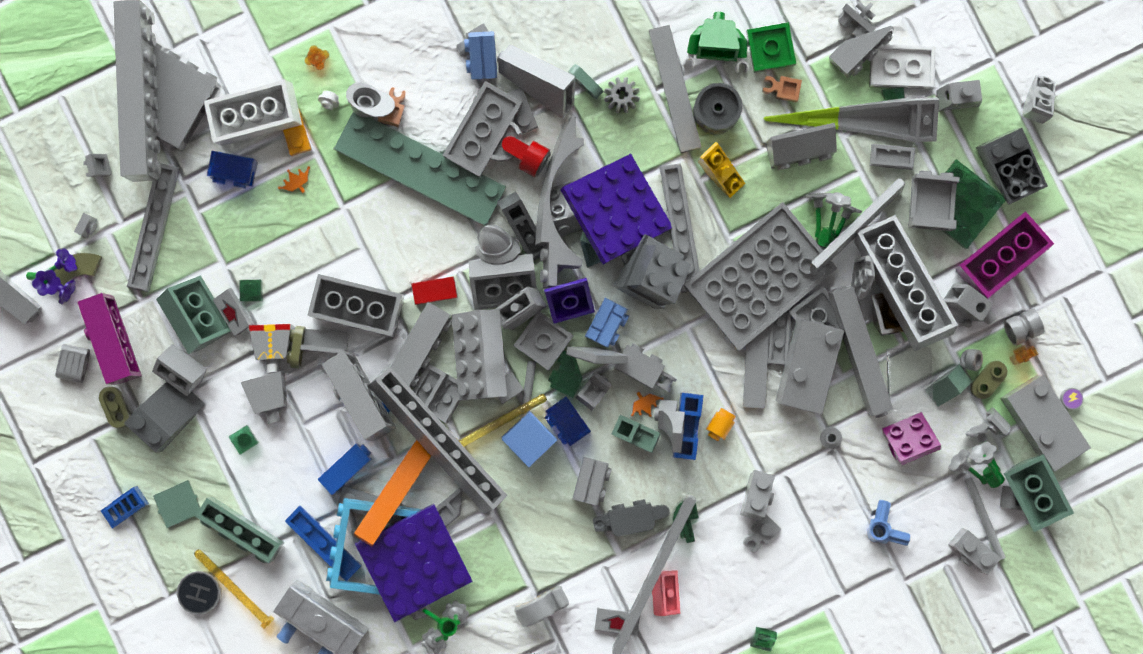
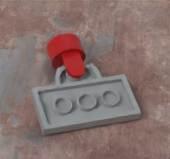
(491, 134)

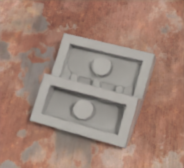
(438, 392)

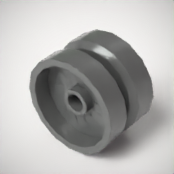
(717, 121)

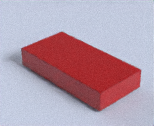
(434, 290)

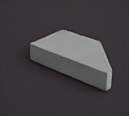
(451, 507)

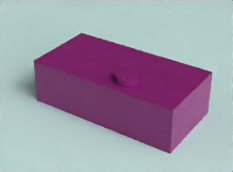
(1005, 256)
(109, 339)

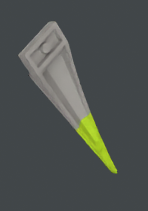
(901, 119)

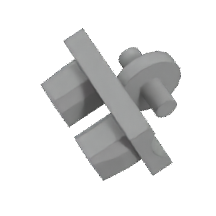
(864, 25)

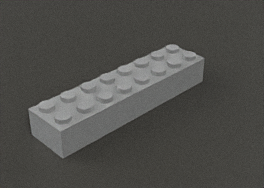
(136, 91)

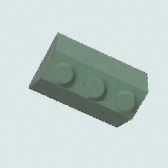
(193, 314)

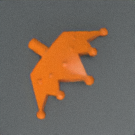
(296, 181)
(644, 403)

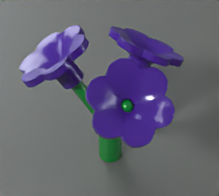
(48, 283)

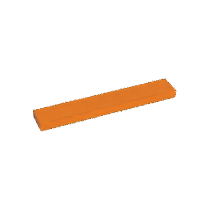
(392, 494)

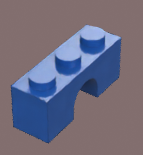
(692, 406)

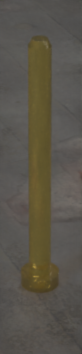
(503, 420)
(234, 589)

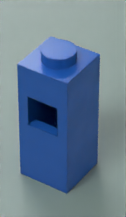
(345, 468)

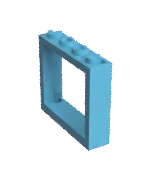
(340, 533)

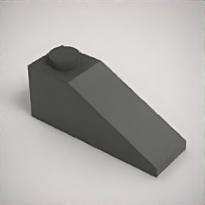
(521, 223)

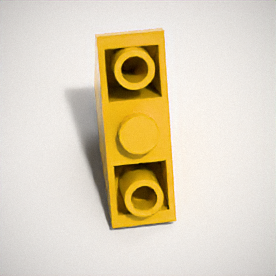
(721, 170)

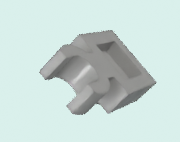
(764, 531)

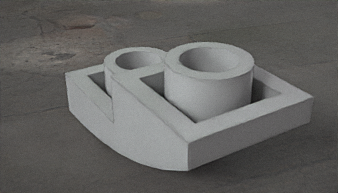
(997, 423)

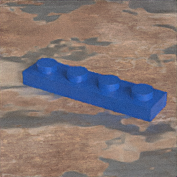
(321, 541)

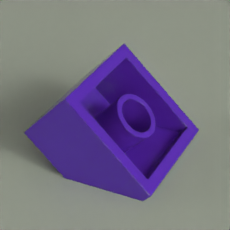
(569, 300)

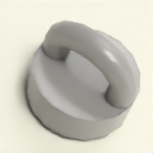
(971, 359)

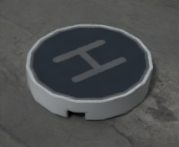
(198, 592)

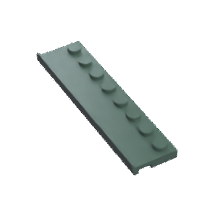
(419, 168)

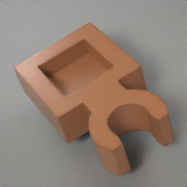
(786, 88)
(395, 117)

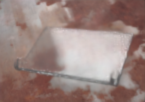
(910, 379)

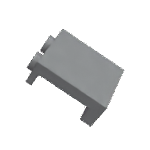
(933, 201)

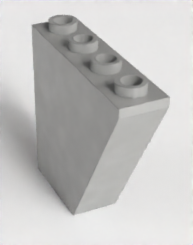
(180, 97)

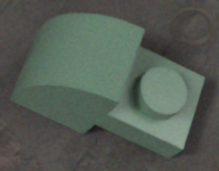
(636, 433)

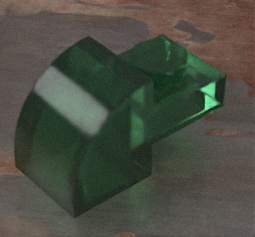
(687, 531)

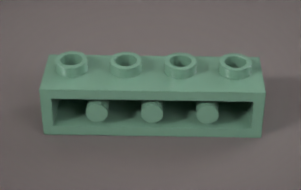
(239, 529)

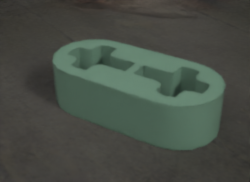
(585, 81)

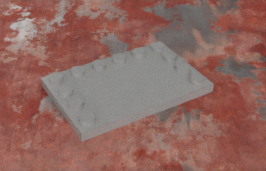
(758, 276)

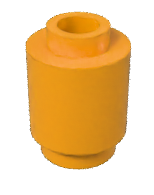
(720, 424)

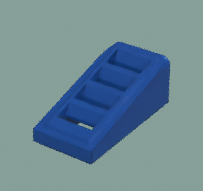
(139, 498)

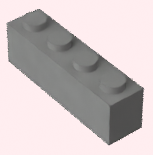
(420, 342)

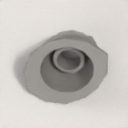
(496, 245)

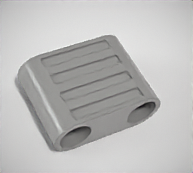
(72, 363)

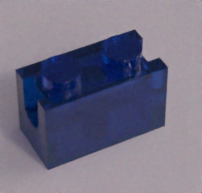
(232, 169)
(567, 421)

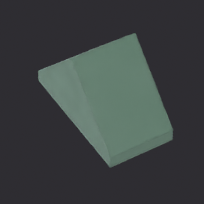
(950, 385)

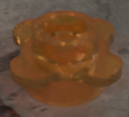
(313, 52)

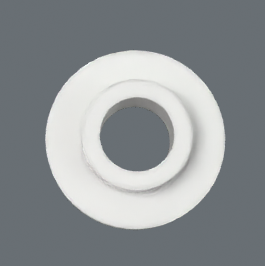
(329, 100)

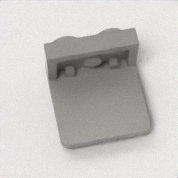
(561, 212)

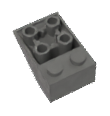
(1012, 165)

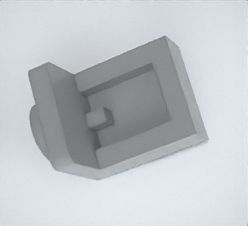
(593, 391)

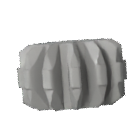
(629, 92)

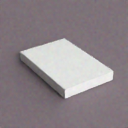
(903, 67)

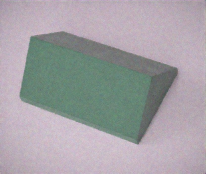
(1038, 492)

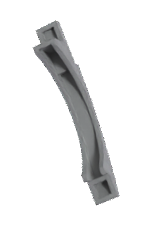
(555, 252)

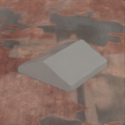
(816, 308)

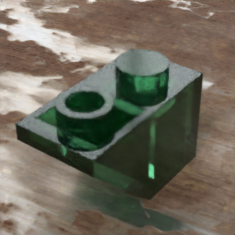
(567, 377)

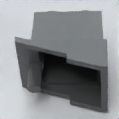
(653, 274)

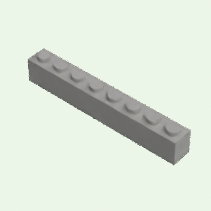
(437, 440)

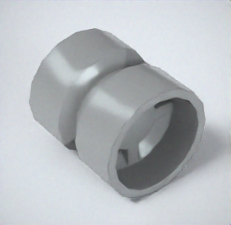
(1022, 327)

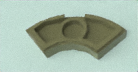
(86, 265)

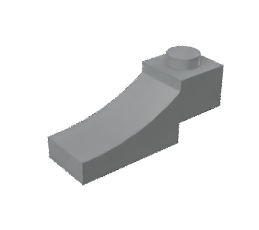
(671, 422)

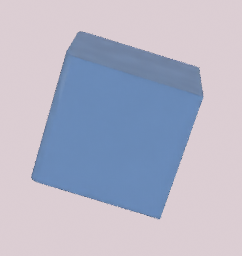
(529, 438)

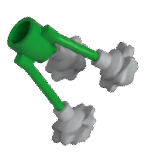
(447, 626)

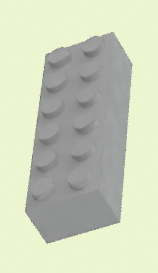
(906, 283)

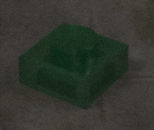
(251, 290)
(243, 439)
(763, 639)

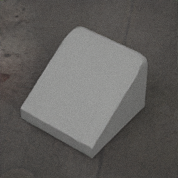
(1008, 499)

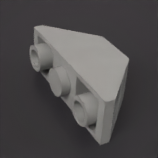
(1040, 100)

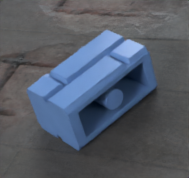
(482, 55)
(606, 323)

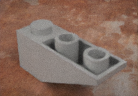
(856, 51)

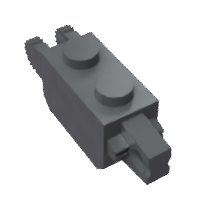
(630, 519)

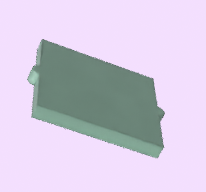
(177, 504)

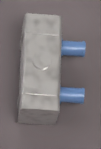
(319, 620)

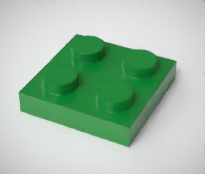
(771, 47)

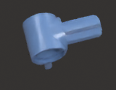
(889, 534)

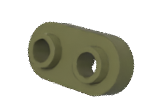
(295, 356)
(989, 379)
(115, 407)

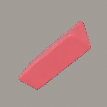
(666, 594)

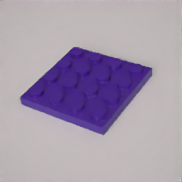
(616, 208)
(414, 563)

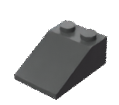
(163, 416)

